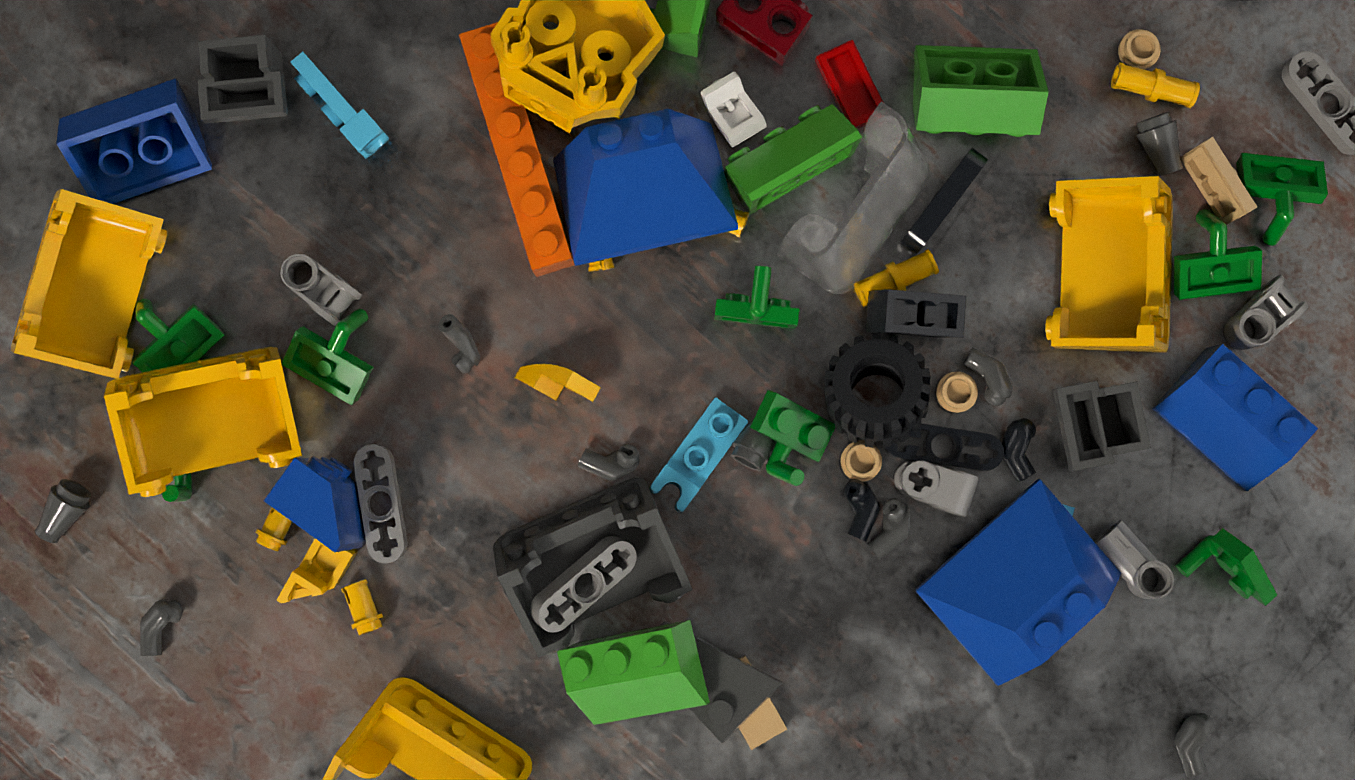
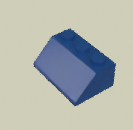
(134, 143)
(1234, 417)
(321, 502)

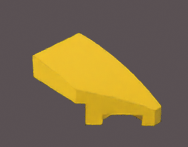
(552, 379)
(317, 573)

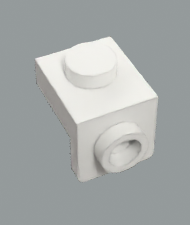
(732, 109)

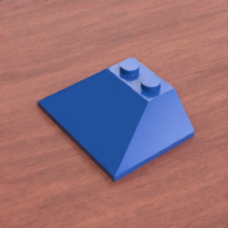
(642, 185)
(1021, 585)

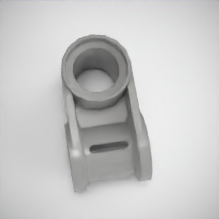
(324, 292)
(1269, 312)
(941, 488)

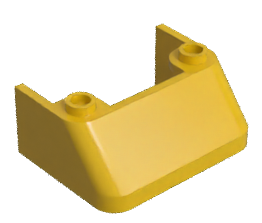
(426, 741)

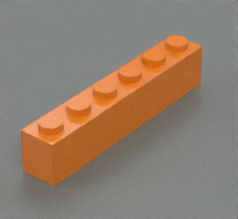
(518, 159)

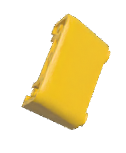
(1113, 264)
(86, 284)
(201, 418)

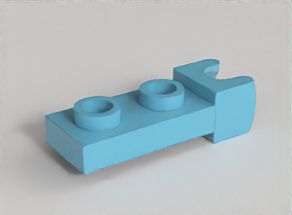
(358, 127)
(700, 452)

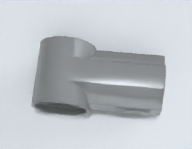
(1133, 559)

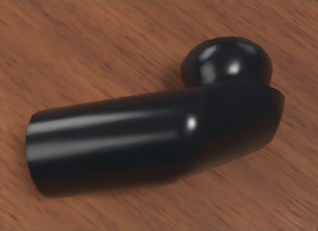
(1015, 446)
(864, 506)

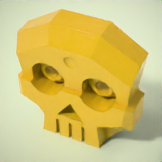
(592, 87)

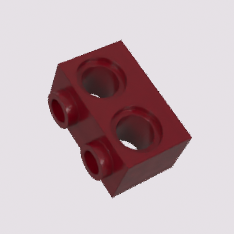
(757, 29)

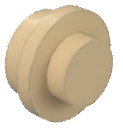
(1139, 49)
(956, 392)
(860, 461)

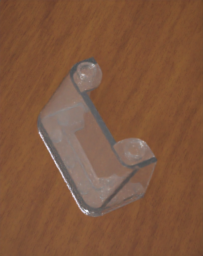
(842, 253)

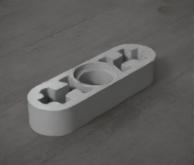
(1311, 102)
(385, 471)
(568, 612)

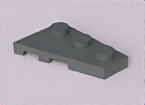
(732, 689)

